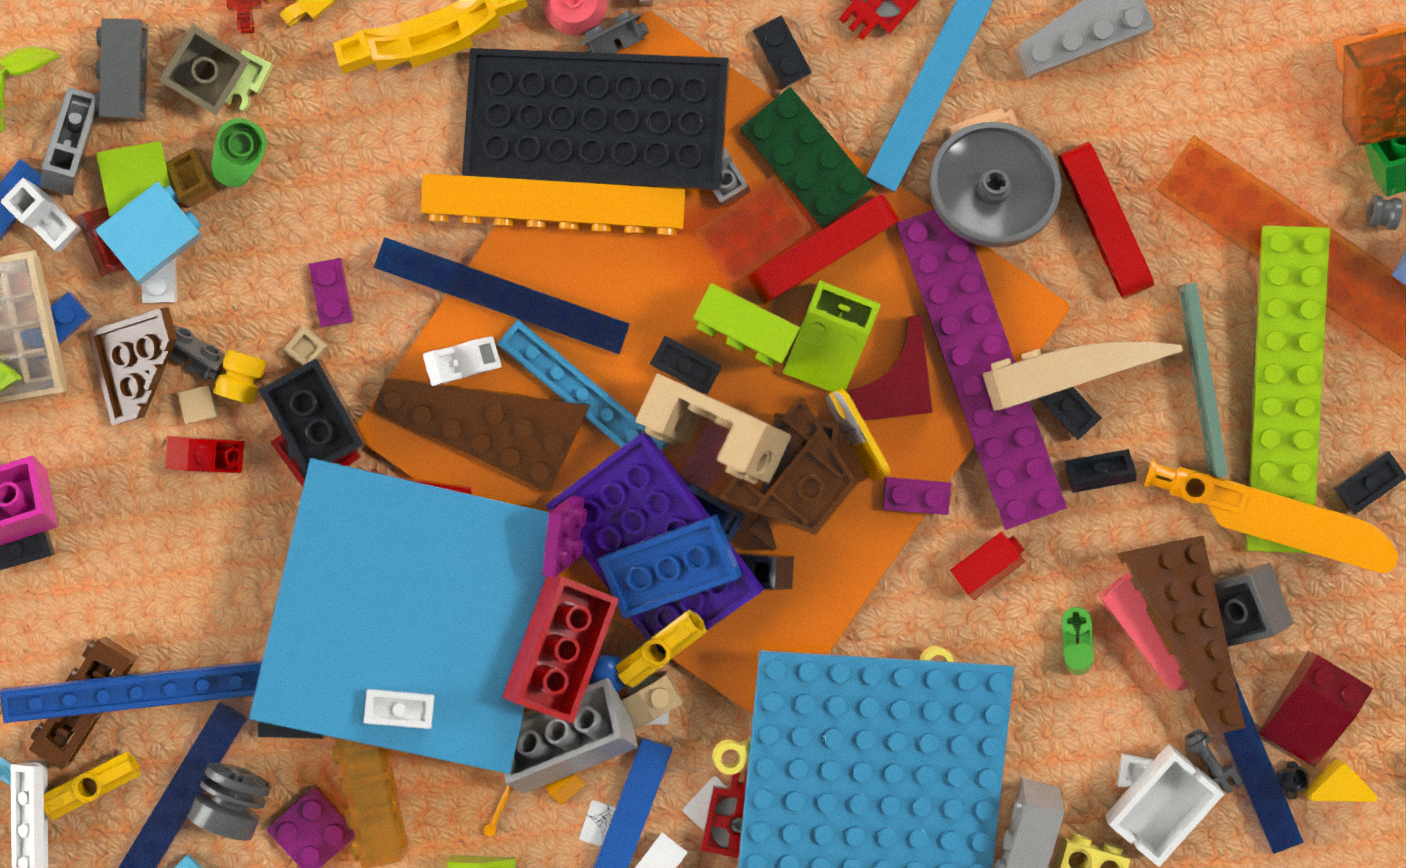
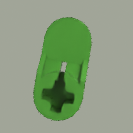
(1077, 625)

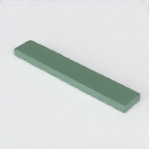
(1203, 380)

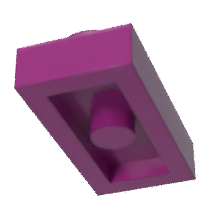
(331, 292)
(917, 495)

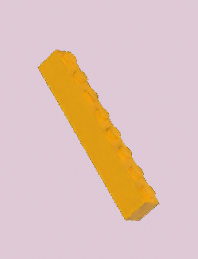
(553, 202)

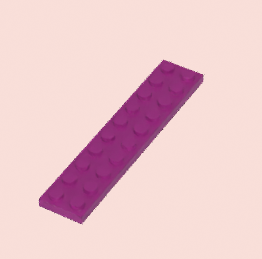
(970, 342)

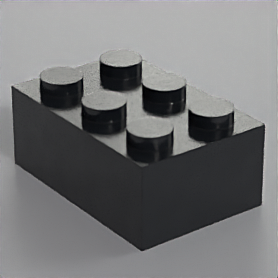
(313, 415)

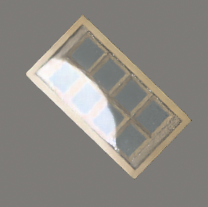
(28, 329)

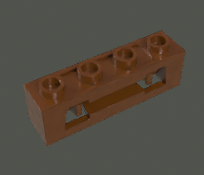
(53, 746)

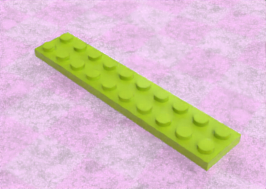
(1288, 366)

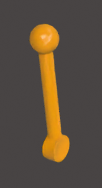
(491, 828)

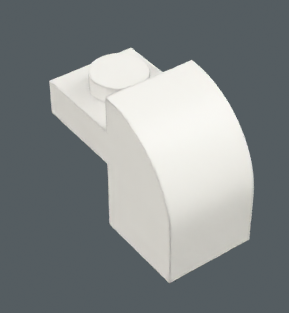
(41, 213)
(462, 361)

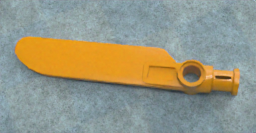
(1282, 519)

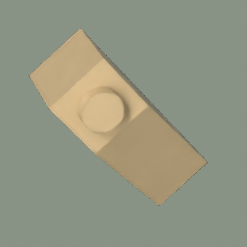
(652, 700)

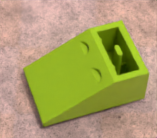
(831, 337)

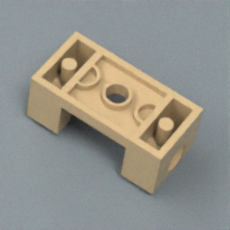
(751, 446)

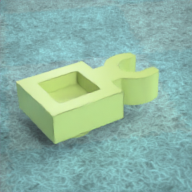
(252, 79)

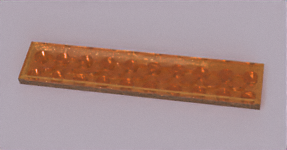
(1238, 207)

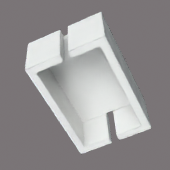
(1164, 805)

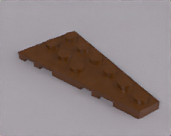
(501, 428)
(1187, 617)

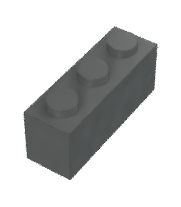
(122, 69)

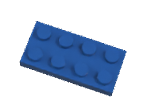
(670, 566)

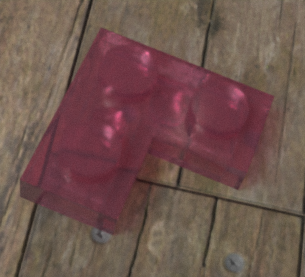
(703, 464)

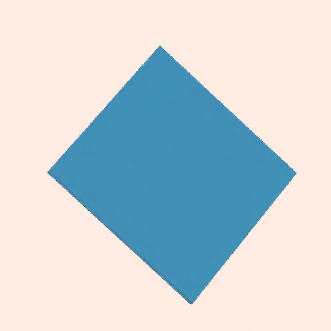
(405, 596)
(874, 762)

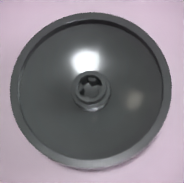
(995, 184)

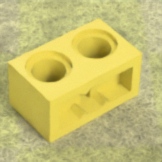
(1093, 855)

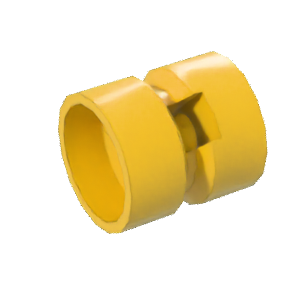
(240, 376)

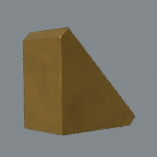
(191, 178)

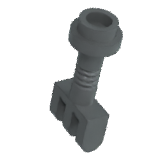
(1198, 742)

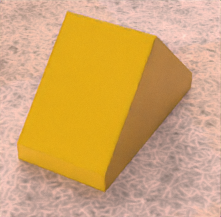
(1340, 784)

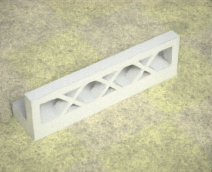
(28, 816)

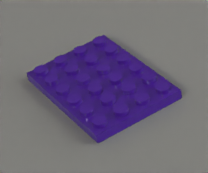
(640, 497)

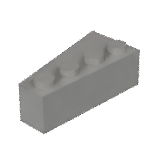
(1082, 32)
(1033, 826)

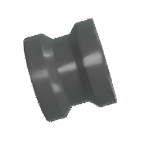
(1384, 212)

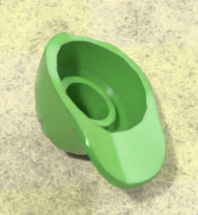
(237, 152)

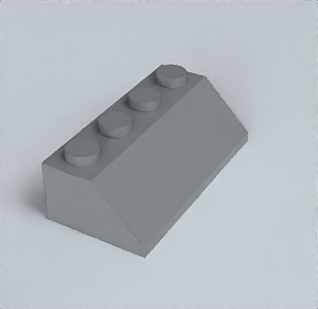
(556, 749)

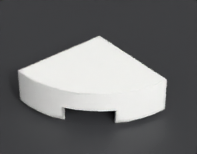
(1131, 768)

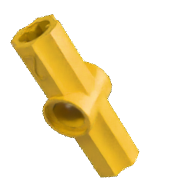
(673, 638)
(106, 776)

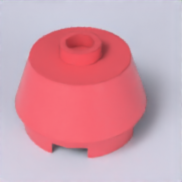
(574, 16)

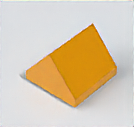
(565, 788)

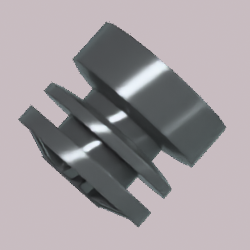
(227, 808)

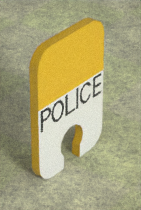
(857, 435)

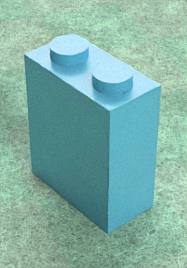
(150, 232)

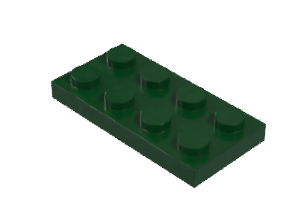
(806, 157)

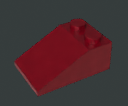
(1315, 709)

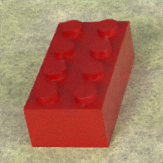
(560, 648)

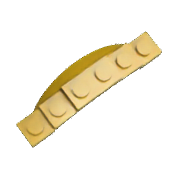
(423, 37)

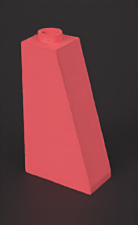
(1130, 613)

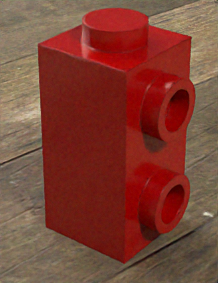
(989, 565)

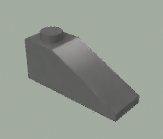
(69, 142)

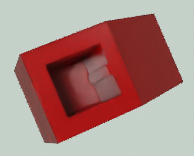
(204, 454)

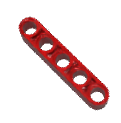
(1106, 220)
(823, 248)

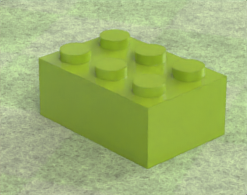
(745, 325)

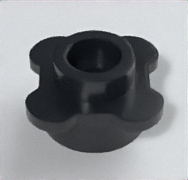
(1293, 779)

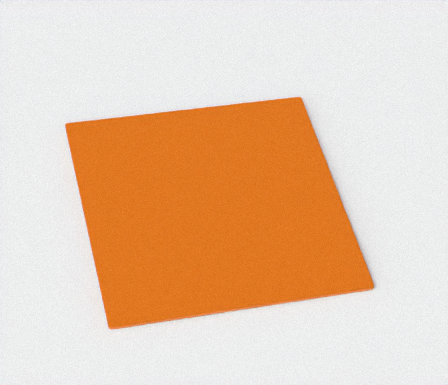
(657, 290)

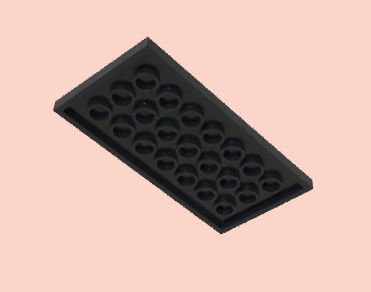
(596, 118)

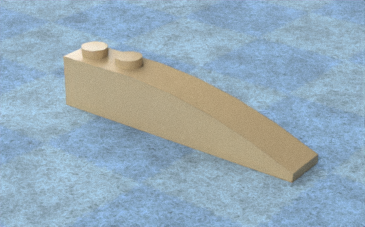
(1065, 368)

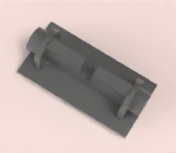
(625, 28)
(205, 357)

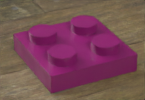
(563, 536)
(312, 830)

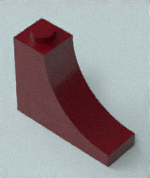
(904, 386)

